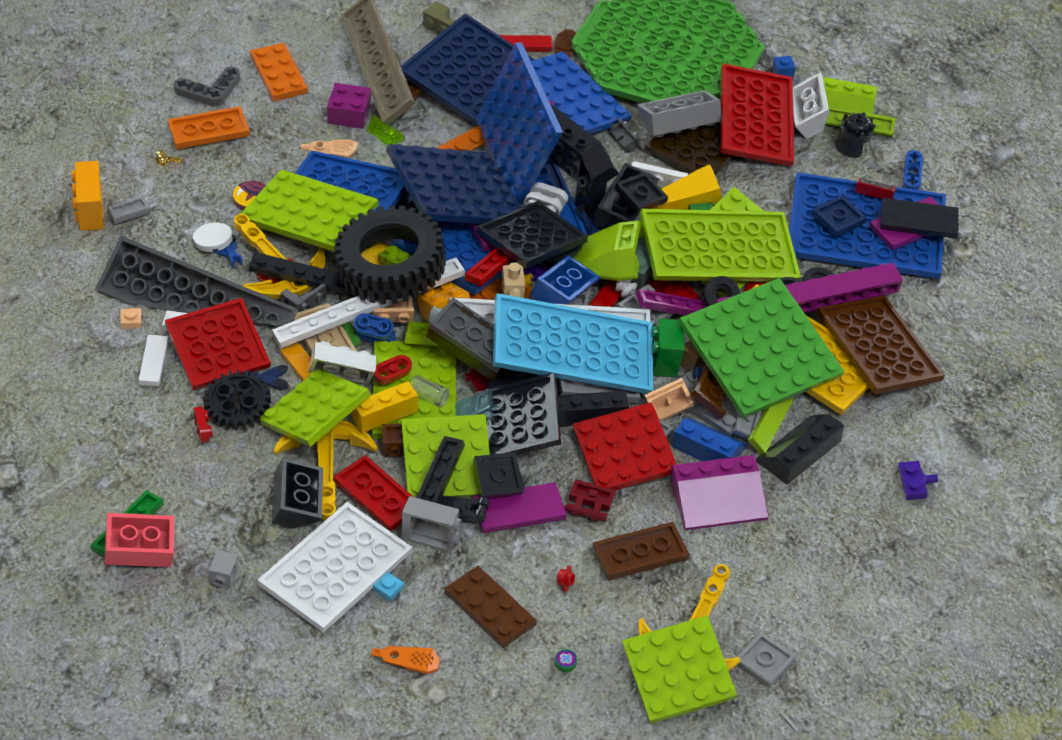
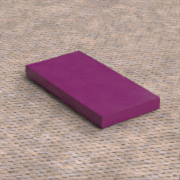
(897, 239)
(535, 506)

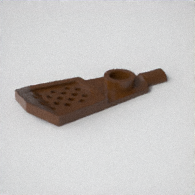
(564, 42)

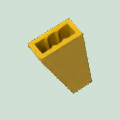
(692, 189)

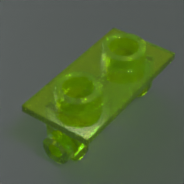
(384, 131)

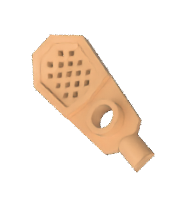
(340, 148)

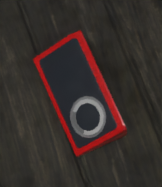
(875, 189)

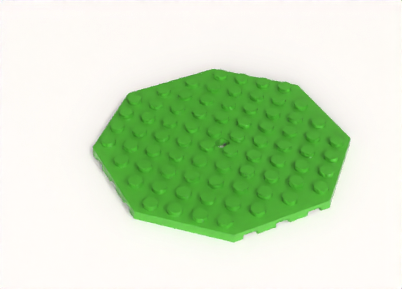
(627, 40)

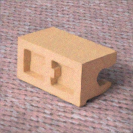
(670, 399)

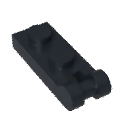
(466, 506)

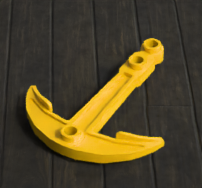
(257, 239)
(325, 450)
(707, 602)

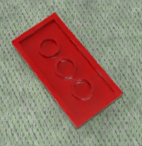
(374, 491)

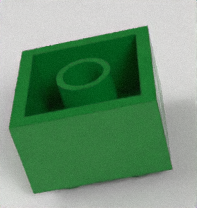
(667, 347)

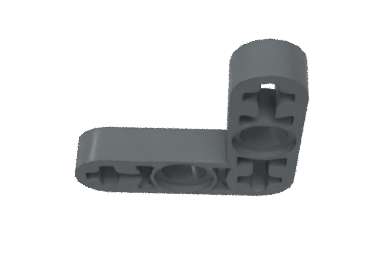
(213, 94)

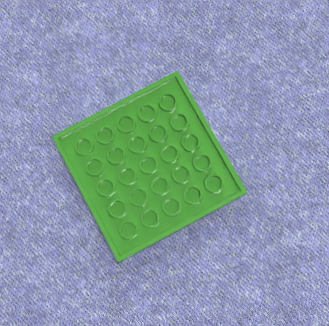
(761, 347)

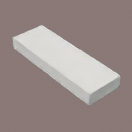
(153, 360)

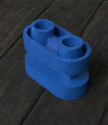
(374, 328)

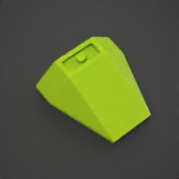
(613, 251)

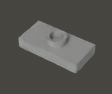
(128, 209)

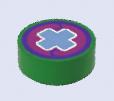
(565, 660)

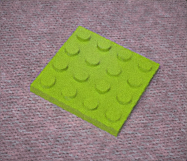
(314, 407)
(422, 442)
(679, 669)

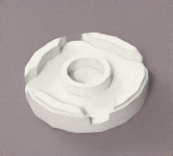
(212, 237)

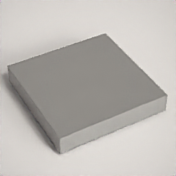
(765, 660)

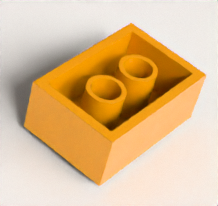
(88, 195)

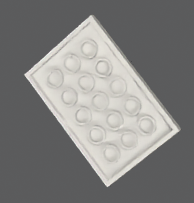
(334, 566)

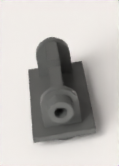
(630, 139)

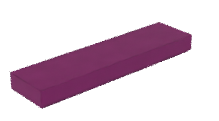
(668, 302)

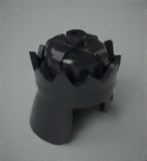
(854, 132)

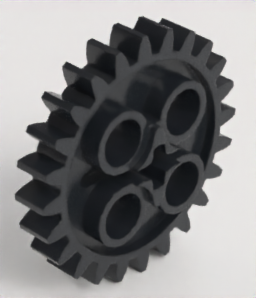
(221, 399)

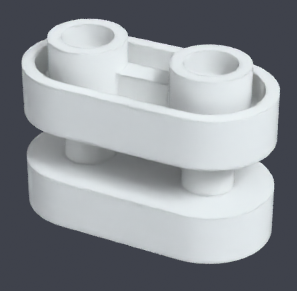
(548, 195)

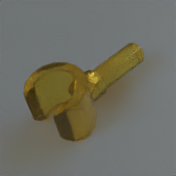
(162, 159)

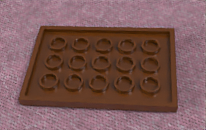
(880, 344)

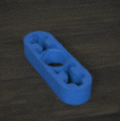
(917, 166)

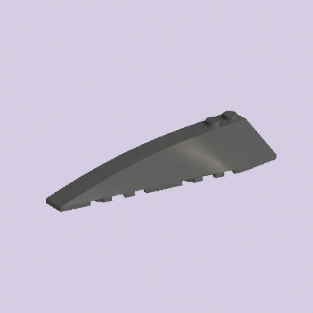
(163, 282)

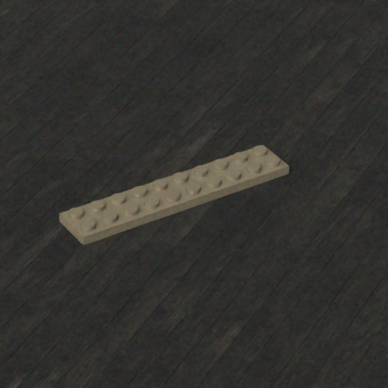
(378, 60)

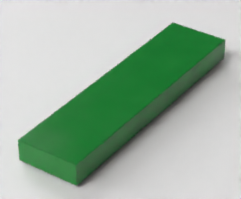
(146, 504)

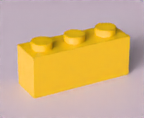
(386, 407)

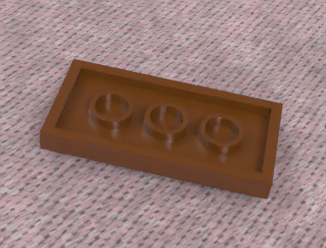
(640, 551)
(490, 606)

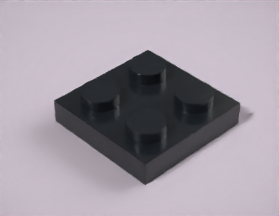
(641, 192)
(498, 475)

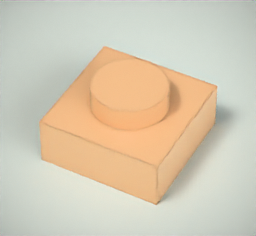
(131, 318)

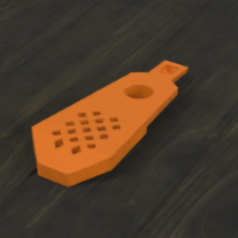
(406, 659)

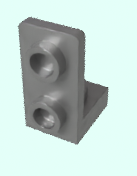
(309, 301)

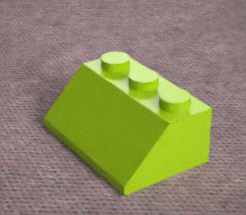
(850, 95)

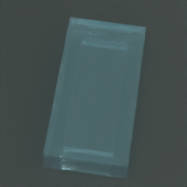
(474, 404)

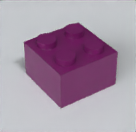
(349, 105)

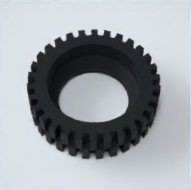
(395, 280)

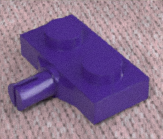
(914, 480)

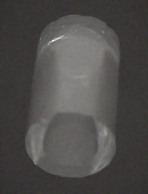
(430, 391)

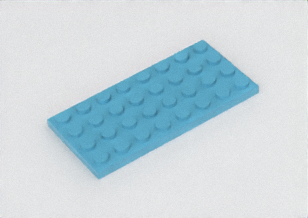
(573, 344)

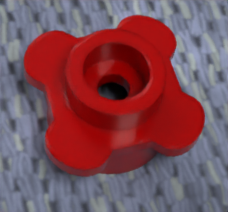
(565, 578)

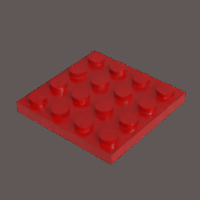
(217, 342)
(625, 447)

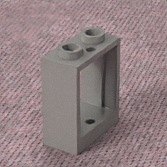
(426, 534)

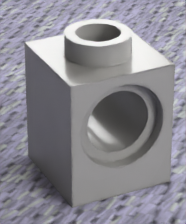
(223, 569)

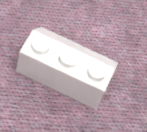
(810, 106)
(343, 362)

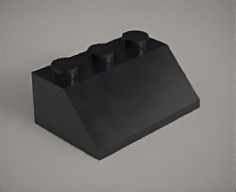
(297, 494)

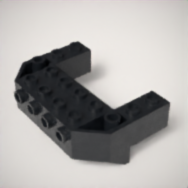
(584, 161)

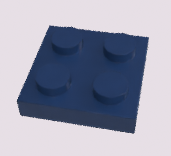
(839, 216)

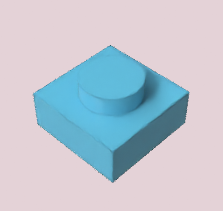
(388, 586)

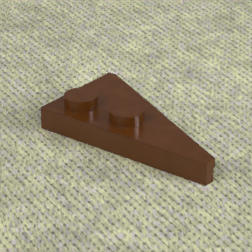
(709, 393)

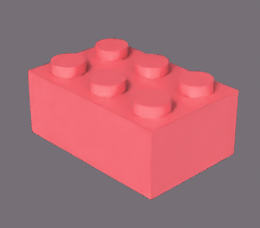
(139, 540)

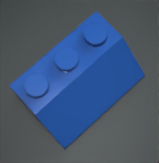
(563, 282)
(705, 442)

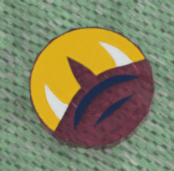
(246, 192)

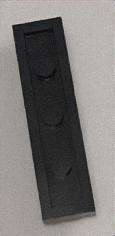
(441, 469)

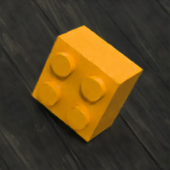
(439, 298)

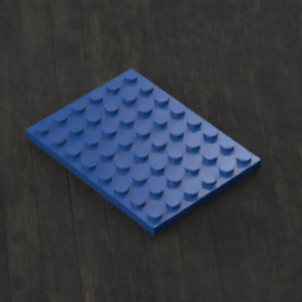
(860, 245)

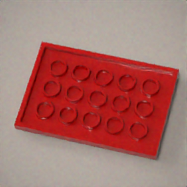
(757, 115)

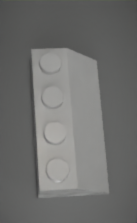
(680, 113)

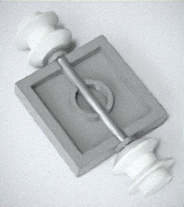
(628, 290)

